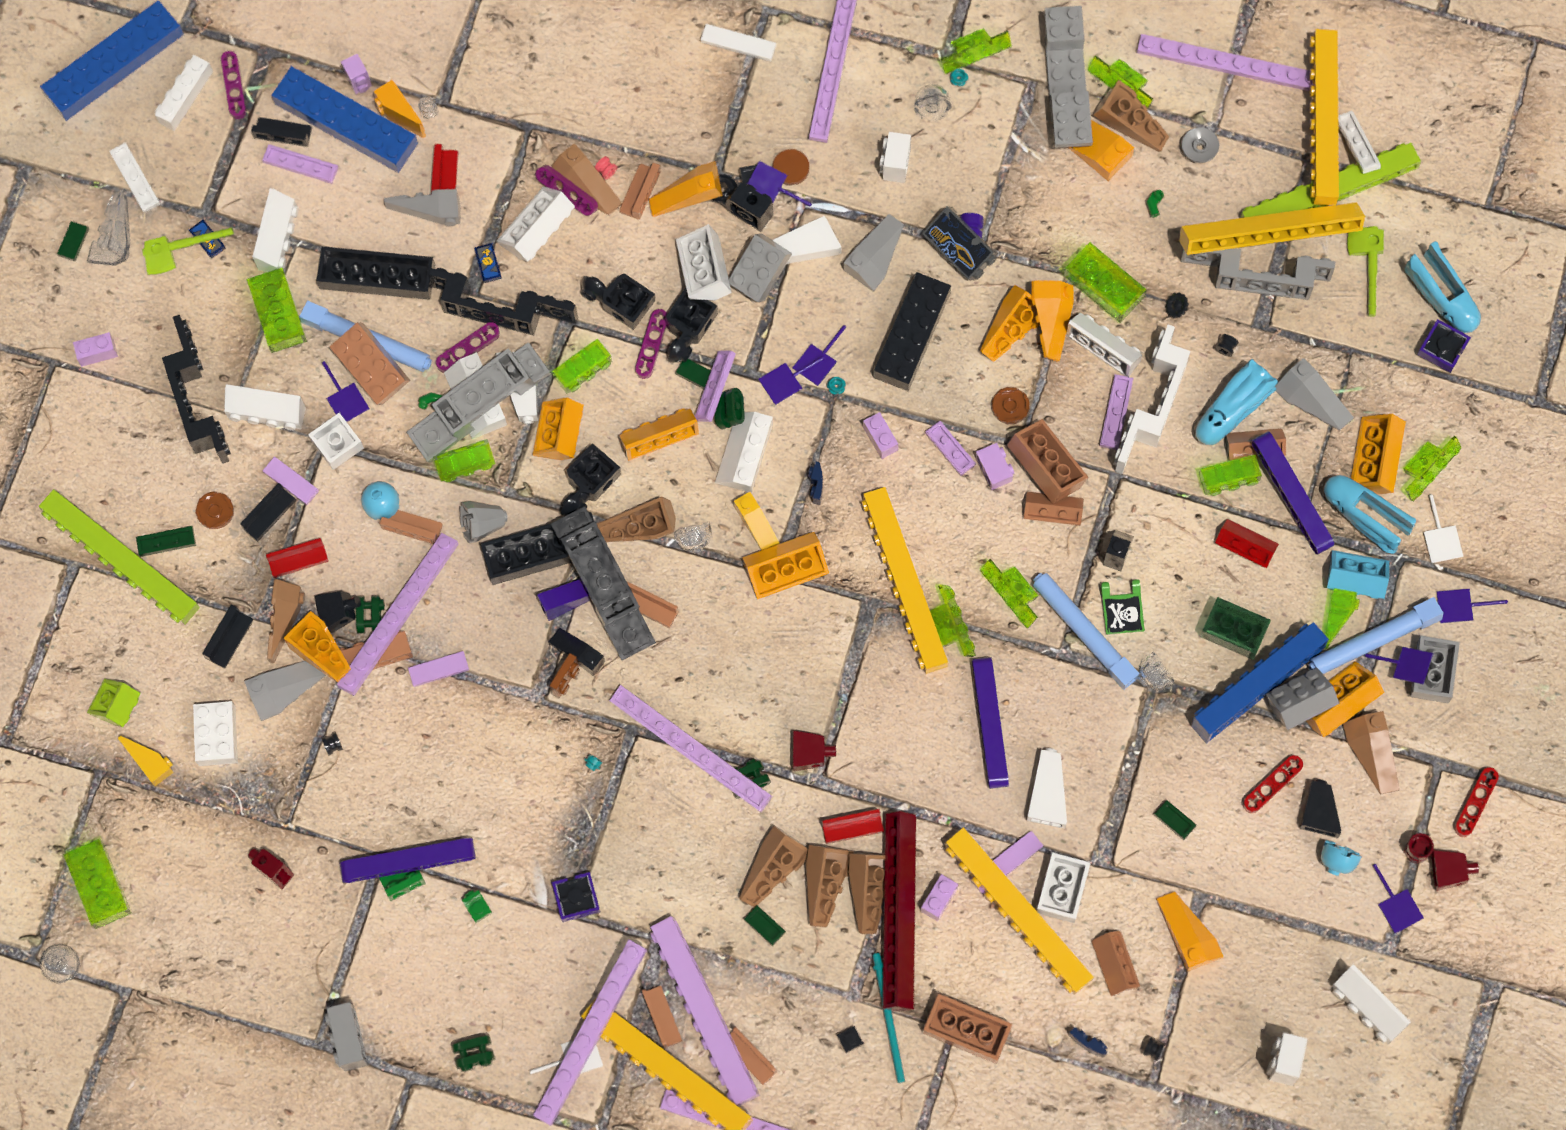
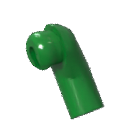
(1153, 201)
(428, 398)

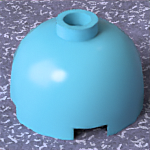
(380, 500)
(1339, 858)

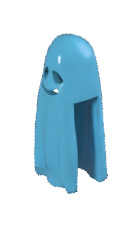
(1460, 311)
(1237, 401)
(1347, 493)

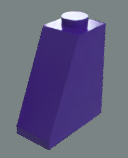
(563, 599)

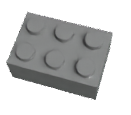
(759, 267)
(1441, 672)
(1302, 698)
(346, 1037)

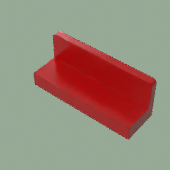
(444, 168)
(1246, 543)
(297, 557)
(852, 826)

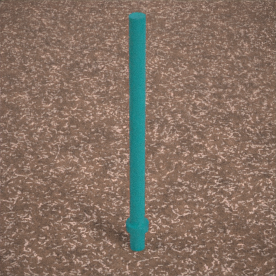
(889, 1021)

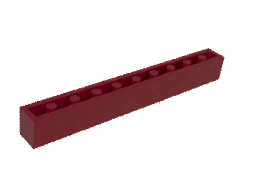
(899, 911)

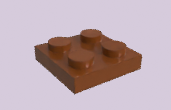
(568, 670)

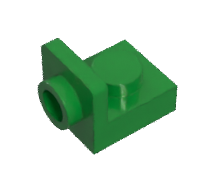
(476, 905)

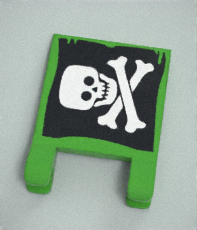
(1124, 611)

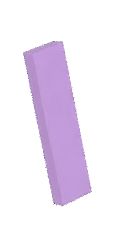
(300, 164)
(714, 386)
(1116, 412)
(1016, 854)

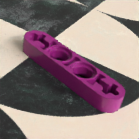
(232, 85)
(568, 186)
(650, 343)
(466, 345)

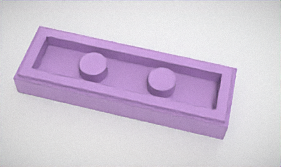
(950, 448)
(290, 480)
(438, 669)

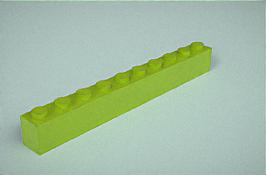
(1351, 182)
(119, 557)

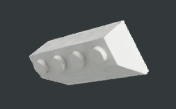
(536, 223)
(275, 231)
(703, 264)
(1103, 344)
(461, 371)
(264, 407)
(745, 452)
(1370, 1005)

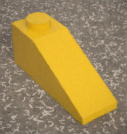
(755, 521)
(149, 761)

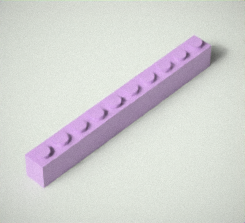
(705, 1011)

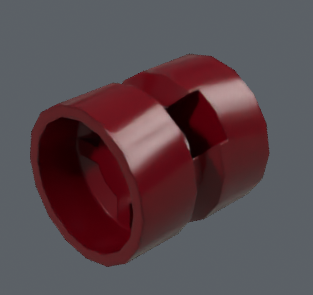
(1419, 848)

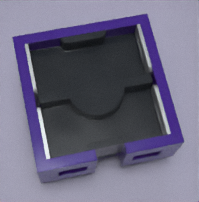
(1444, 345)
(576, 897)

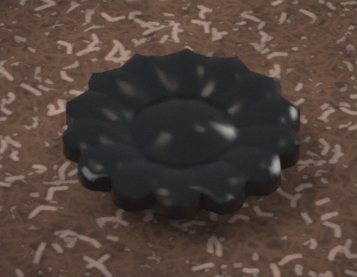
(1176, 305)

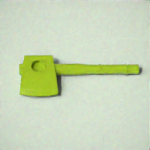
(1371, 243)
(159, 252)

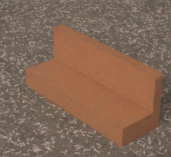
(640, 190)
(1240, 442)
(1065, 511)
(412, 526)
(654, 606)
(1115, 963)
(662, 1017)
(752, 1058)

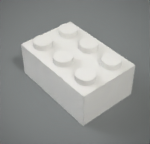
(215, 733)
(1063, 887)
(1287, 1059)

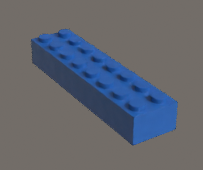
(112, 60)
(344, 119)
(1255, 685)

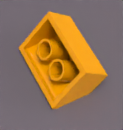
(558, 429)

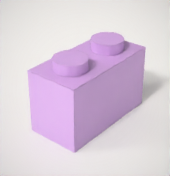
(356, 74)
(95, 349)
(880, 435)
(994, 466)
(939, 898)

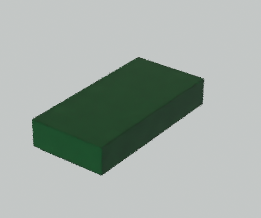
(73, 241)
(693, 373)
(1175, 820)
(764, 925)

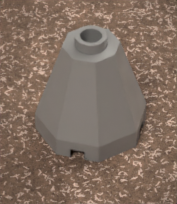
(481, 520)

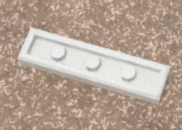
(738, 42)
(1358, 142)
(134, 177)

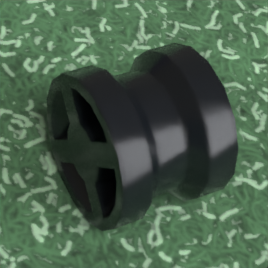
(1226, 345)
(332, 743)
(1154, 1048)

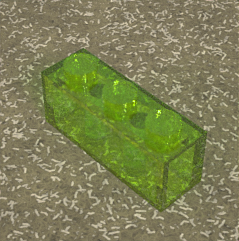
(582, 366)
(464, 461)
(1230, 475)

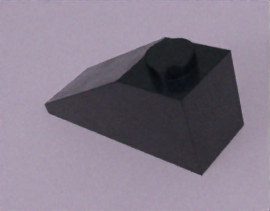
(587, 656)

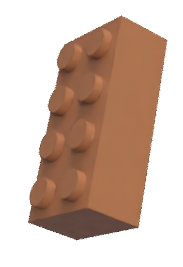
(369, 363)
(1047, 461)
(967, 1028)

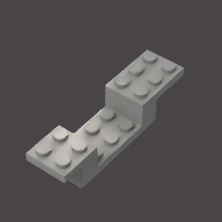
(1067, 77)
(1231, 278)
(475, 397)

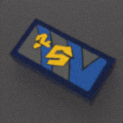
(211, 247)
(488, 263)

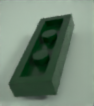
(166, 541)

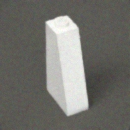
(810, 241)
(525, 404)
(1048, 794)

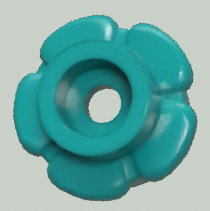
(959, 73)
(836, 381)
(593, 762)

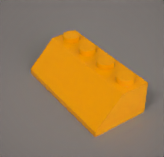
(659, 434)
(1378, 452)
(785, 565)
(1355, 690)

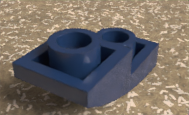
(815, 474)
(1093, 1046)

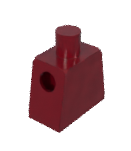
(810, 751)
(270, 867)
(1451, 869)

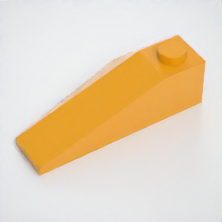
(692, 188)
(1054, 307)
(1011, 323)
(315, 645)
(1190, 935)

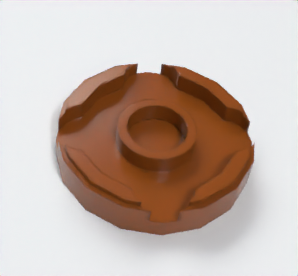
(793, 164)
(1010, 405)
(214, 510)

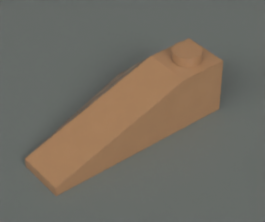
(1127, 115)
(581, 172)
(644, 522)
(287, 605)
(1372, 745)
(775, 861)
(825, 875)
(868, 889)

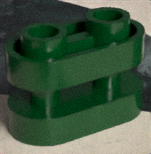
(730, 409)
(376, 606)
(753, 769)
(467, 1062)

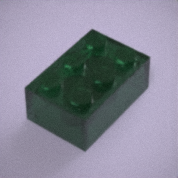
(1235, 628)

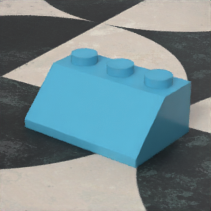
(1358, 574)

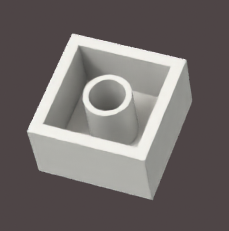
(895, 157)
(336, 441)

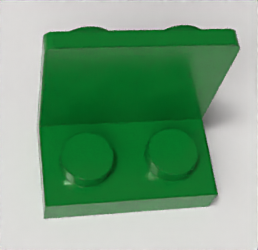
(401, 884)

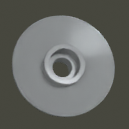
(1200, 137)

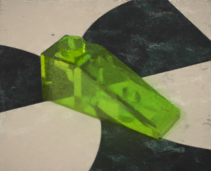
(1341, 609)

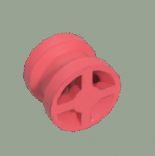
(606, 168)

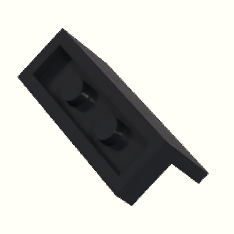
(282, 131)
(267, 512)
(227, 637)

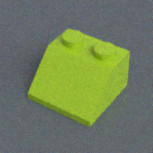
(114, 702)

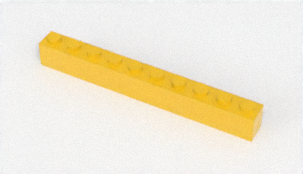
(1325, 117)
(1271, 228)
(905, 580)
(1018, 911)
(673, 1074)

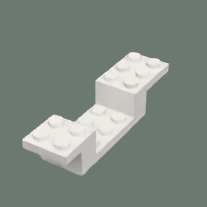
(1145, 426)

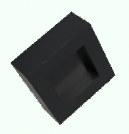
(746, 173)
(850, 1039)

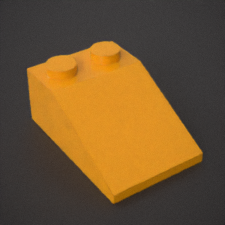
(397, 109)
(1107, 152)

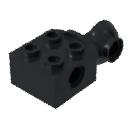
(745, 202)
(622, 299)
(689, 322)
(590, 476)

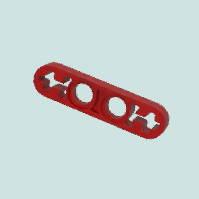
(1273, 784)
(1479, 803)

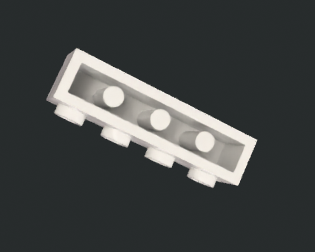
(183, 93)

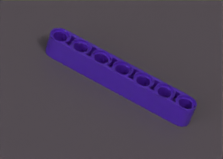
(1292, 493)
(990, 722)
(407, 860)

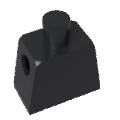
(336, 609)

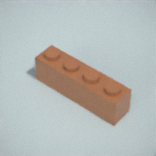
(397, 651)

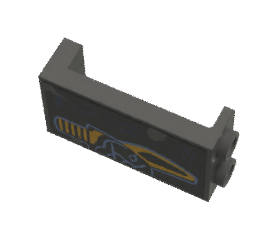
(960, 244)

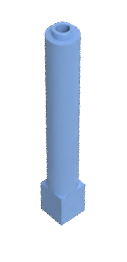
(322, 319)
(1420, 617)
(1119, 667)

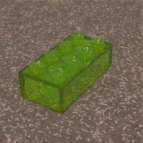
(1105, 282)
(277, 310)
(97, 883)

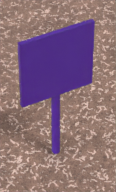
(769, 181)
(820, 370)
(782, 382)
(347, 400)
(1458, 606)
(1411, 665)
(1399, 909)

